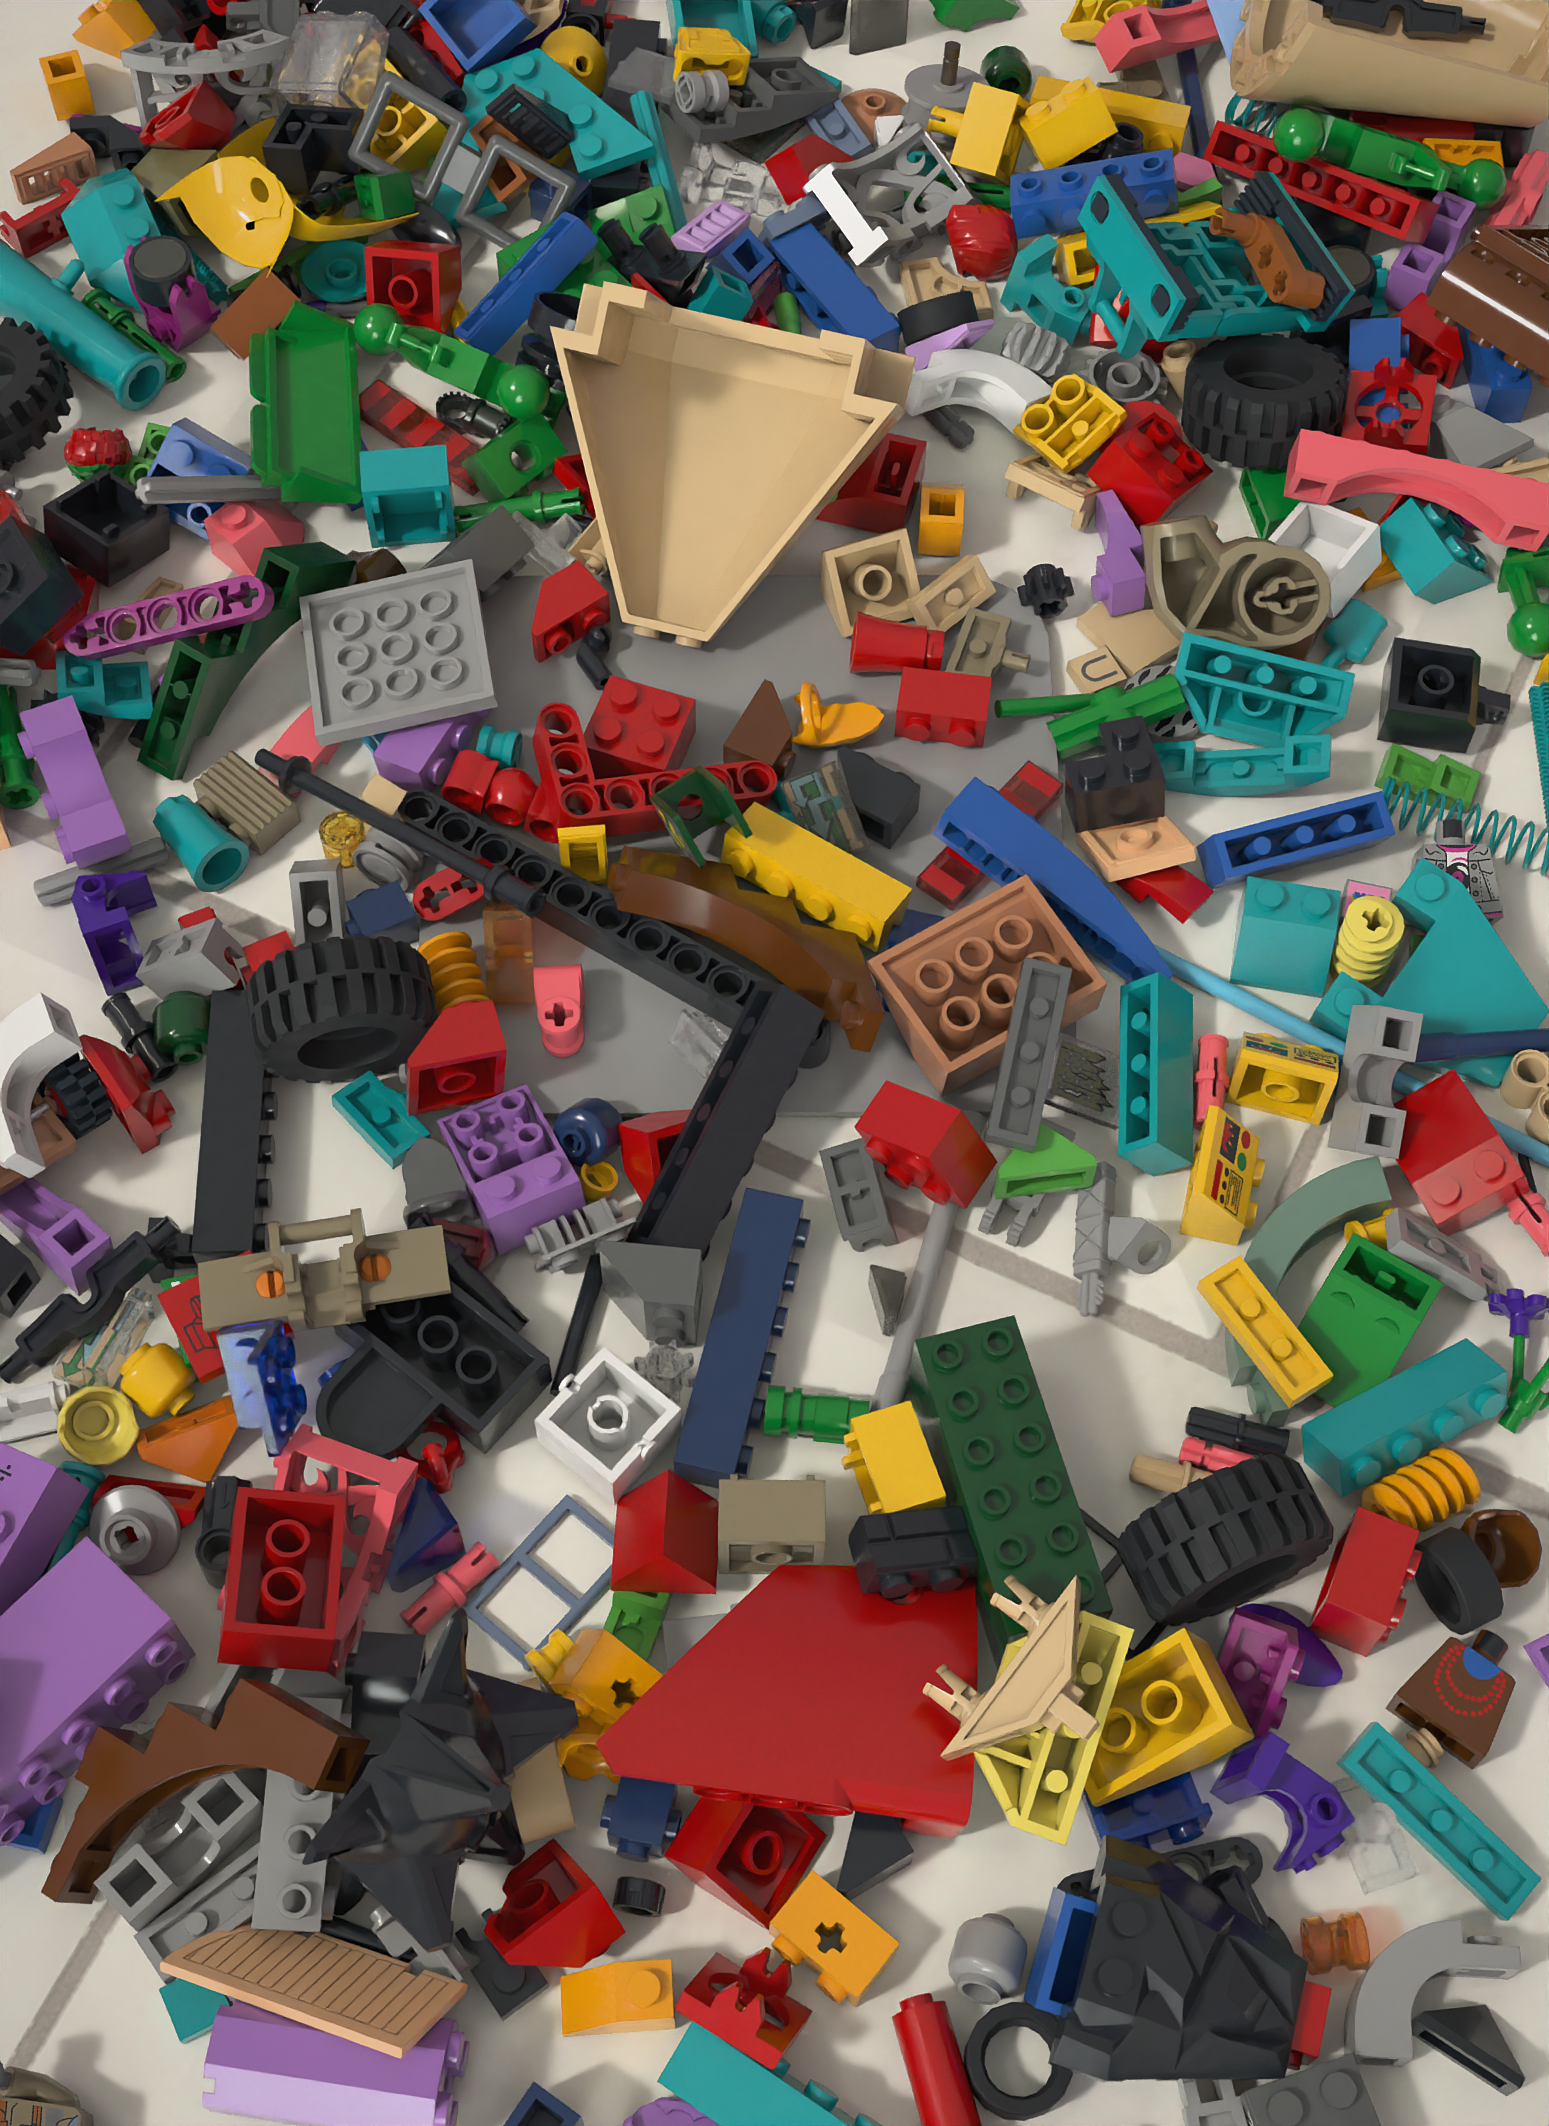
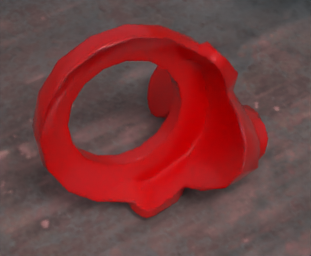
(439, 1463)

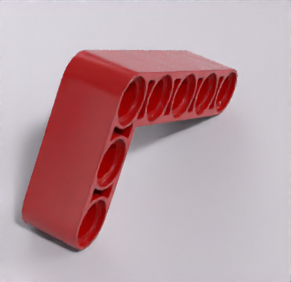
(598, 796)

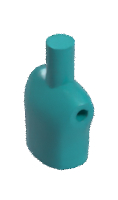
(1352, 634)

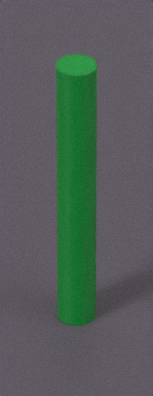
(1042, 705)

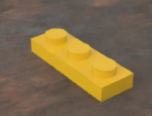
(1264, 1331)

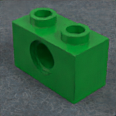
(493, 466)

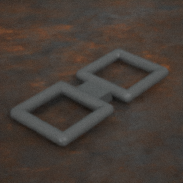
(456, 162)

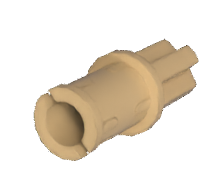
(1163, 1474)

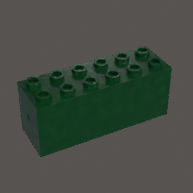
(1004, 1471)

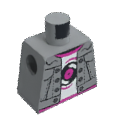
(1467, 863)

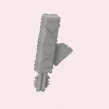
(1105, 1237)

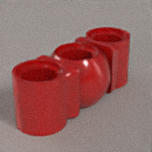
(507, 794)

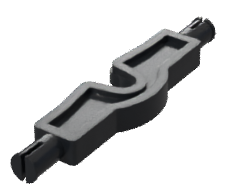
(1418, 20)
(108, 1283)

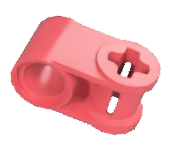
(560, 1008)

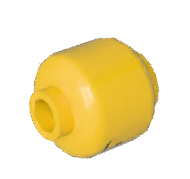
(157, 1380)

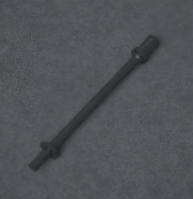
(498, 883)

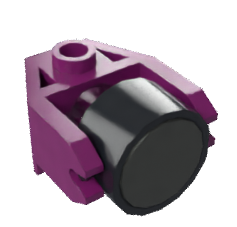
(168, 290)

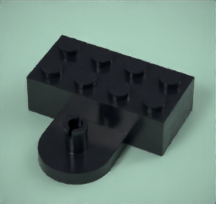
(428, 1362)

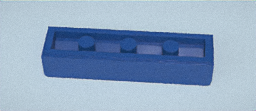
(536, 271)

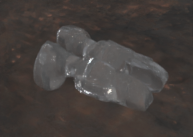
(743, 186)

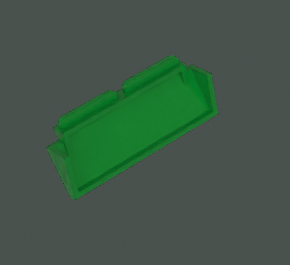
(308, 409)

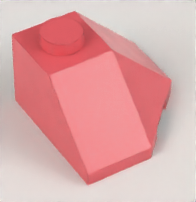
(245, 528)

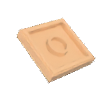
(1136, 847)

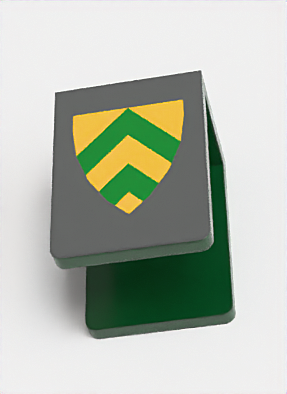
(716, 807)

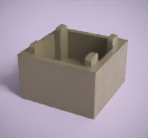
(770, 1524)

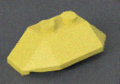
(1045, 1773)

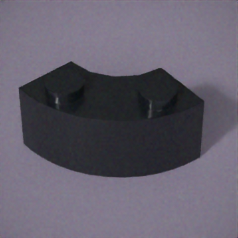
(382, 1682)

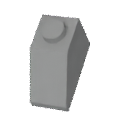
(317, 900)

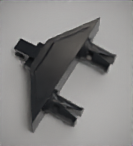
(657, 261)

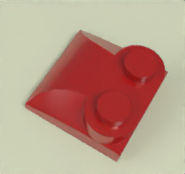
(132, 1100)

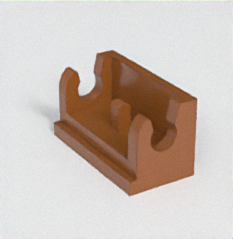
(254, 311)

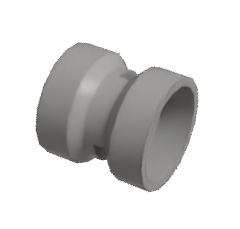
(702, 91)

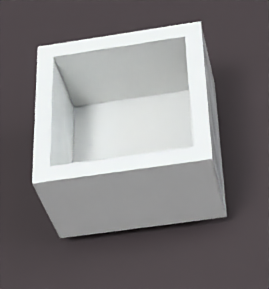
(1340, 542)

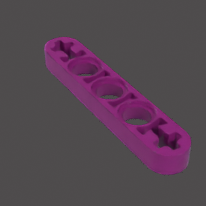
(188, 622)

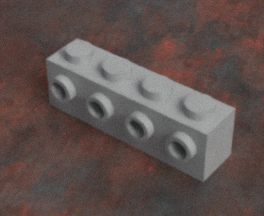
(286, 1891)

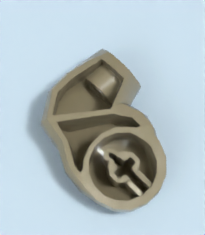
(1232, 590)

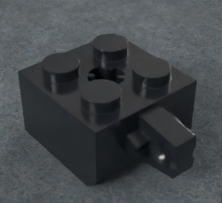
(1435, 696)

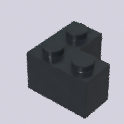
(311, 141)
(1120, 783)

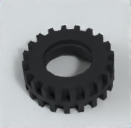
(34, 394)

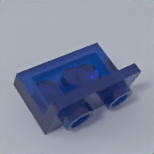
(1153, 1814)

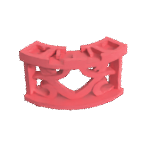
(382, 1505)

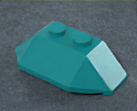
(102, 223)
(1257, 693)

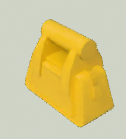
(711, 50)

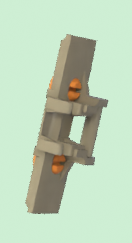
(328, 1292)

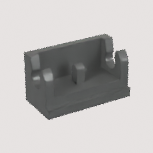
(858, 1195)

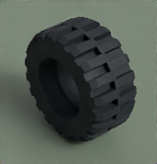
(1255, 396)
(340, 1008)
(1225, 1539)

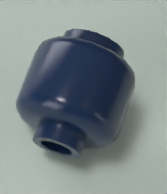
(588, 1131)

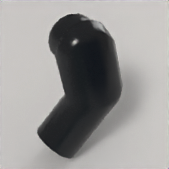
(593, 653)

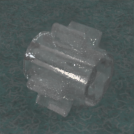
(668, 1357)

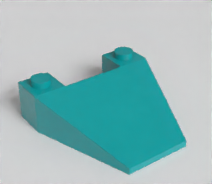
(1455, 977)

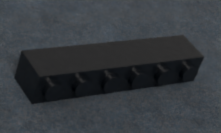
(626, 36)
(728, 1120)
(233, 1138)

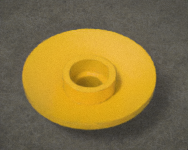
(572, 42)

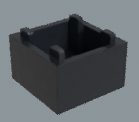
(106, 528)
(33, 586)

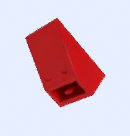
(882, 489)

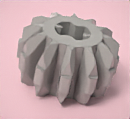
(1037, 350)

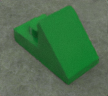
(384, 195)

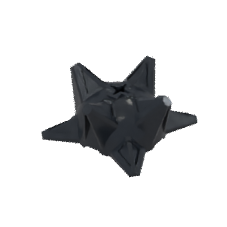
(439, 1791)

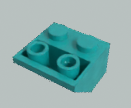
(1432, 552)

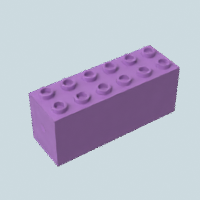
(74, 1658)

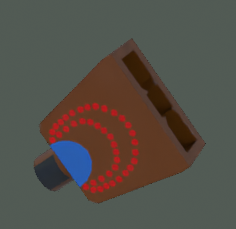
(1458, 1696)

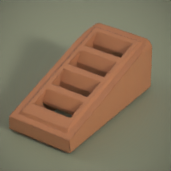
(66, 158)

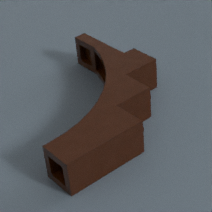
(189, 1745)

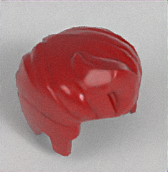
(982, 240)

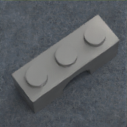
(1374, 1049)
(158, 1876)

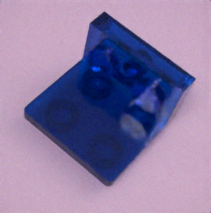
(263, 1381)

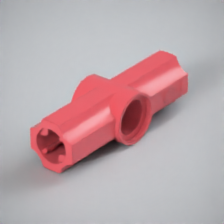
(1523, 191)

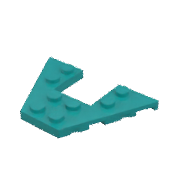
(601, 135)

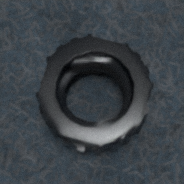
(639, 1896)

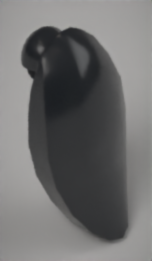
(427, 227)

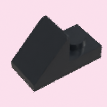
(821, 19)

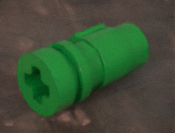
(818, 1415)

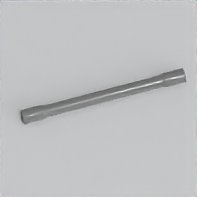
(894, 1381)

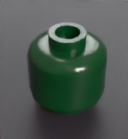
(1007, 70)
(182, 1026)

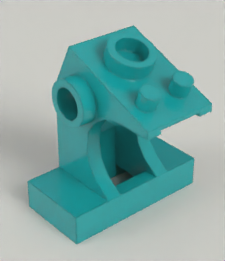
(1042, 297)

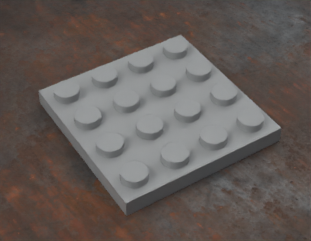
(397, 652)

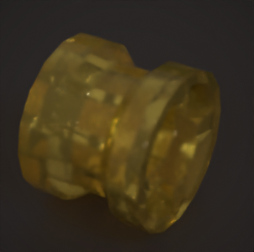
(335, 831)

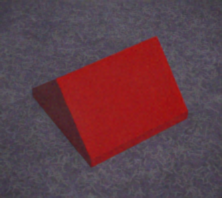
(666, 1538)

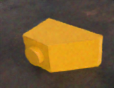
(618, 1998)

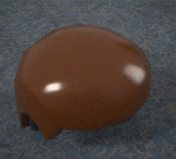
(1508, 1543)

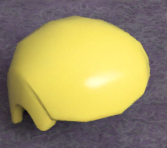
(97, 1425)

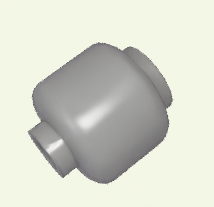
(987, 1959)

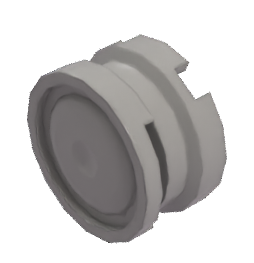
(387, 859)

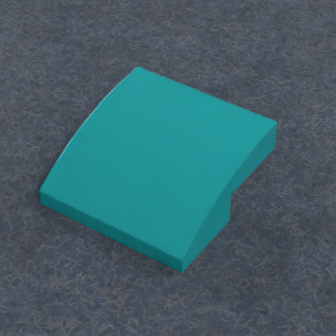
(105, 689)

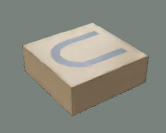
(1096, 671)

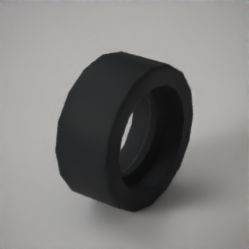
(936, 316)
(1458, 1581)
(984, 2089)

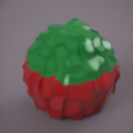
(92, 451)

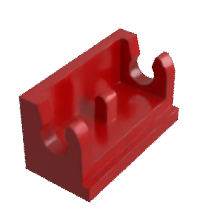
(41, 226)

